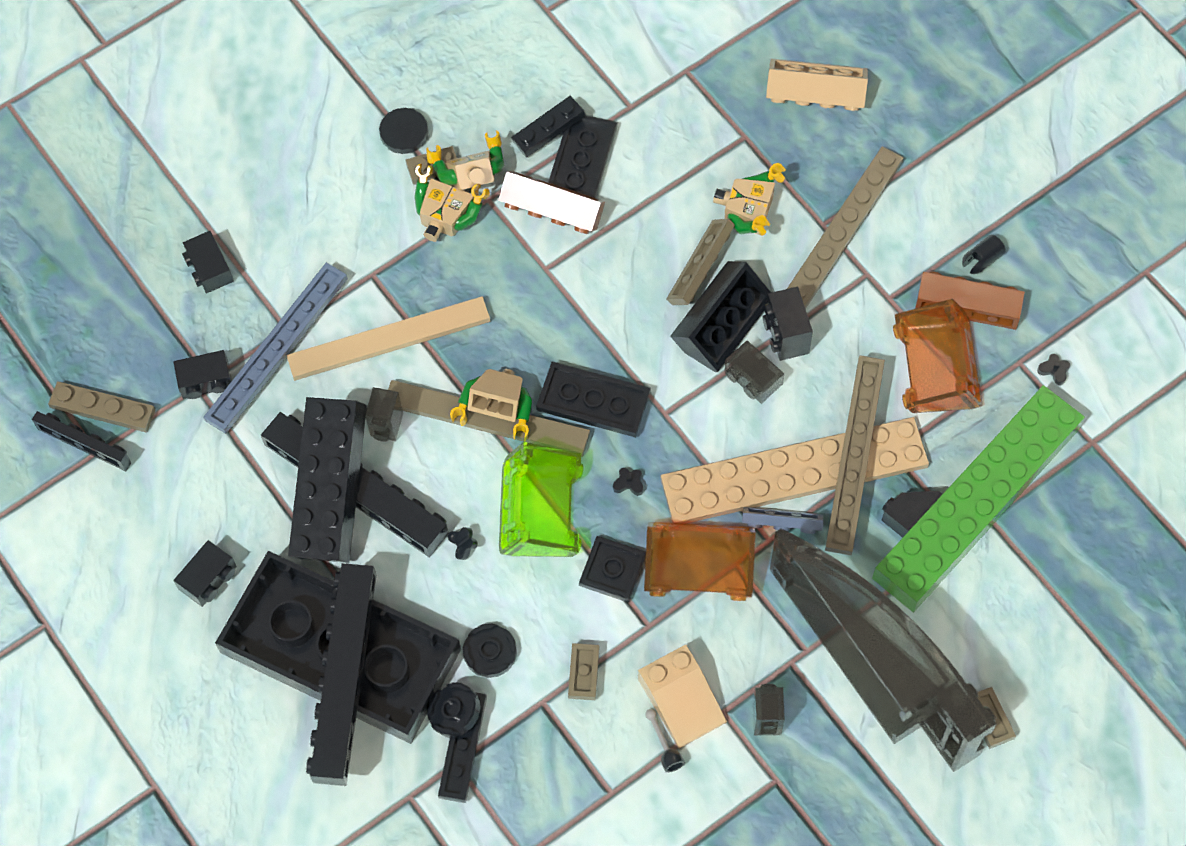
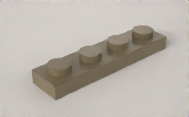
(700, 262)
(102, 407)

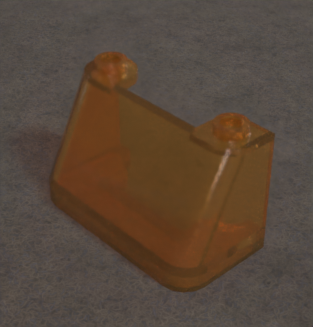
(939, 358)
(699, 559)

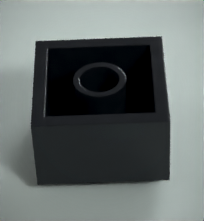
(788, 323)

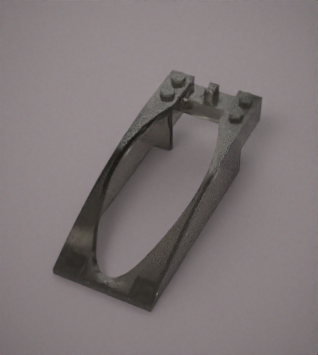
(882, 652)

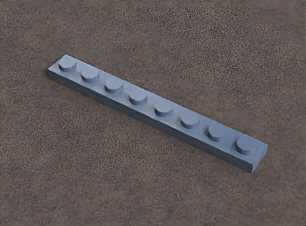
(275, 348)

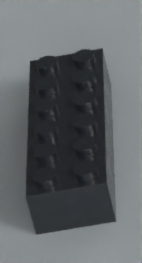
(327, 479)

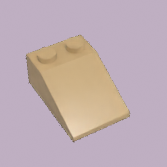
(681, 696)

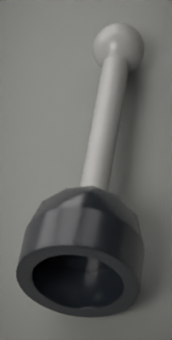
(671, 759)

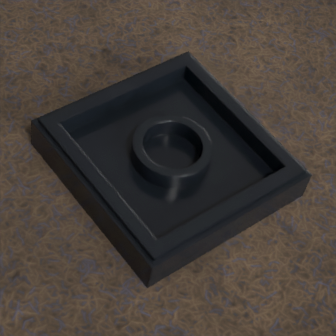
(612, 569)

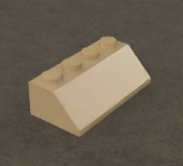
(817, 84)

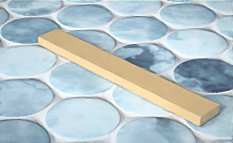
(388, 338)

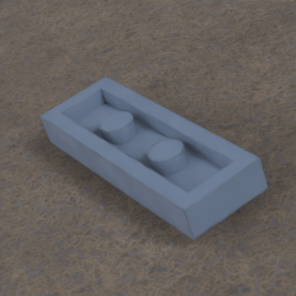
(782, 519)

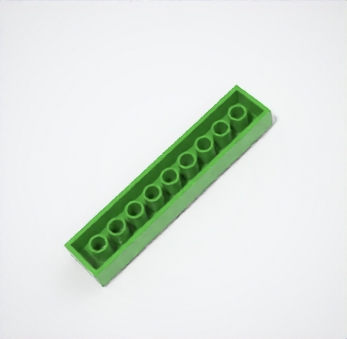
(977, 498)

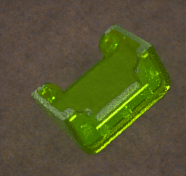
(538, 502)

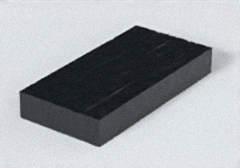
(283, 632)

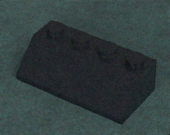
(722, 315)

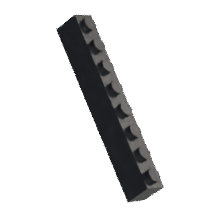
(374, 497)
(342, 676)

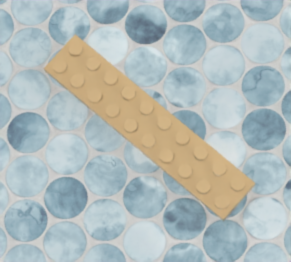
(786, 473)

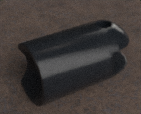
(985, 252)

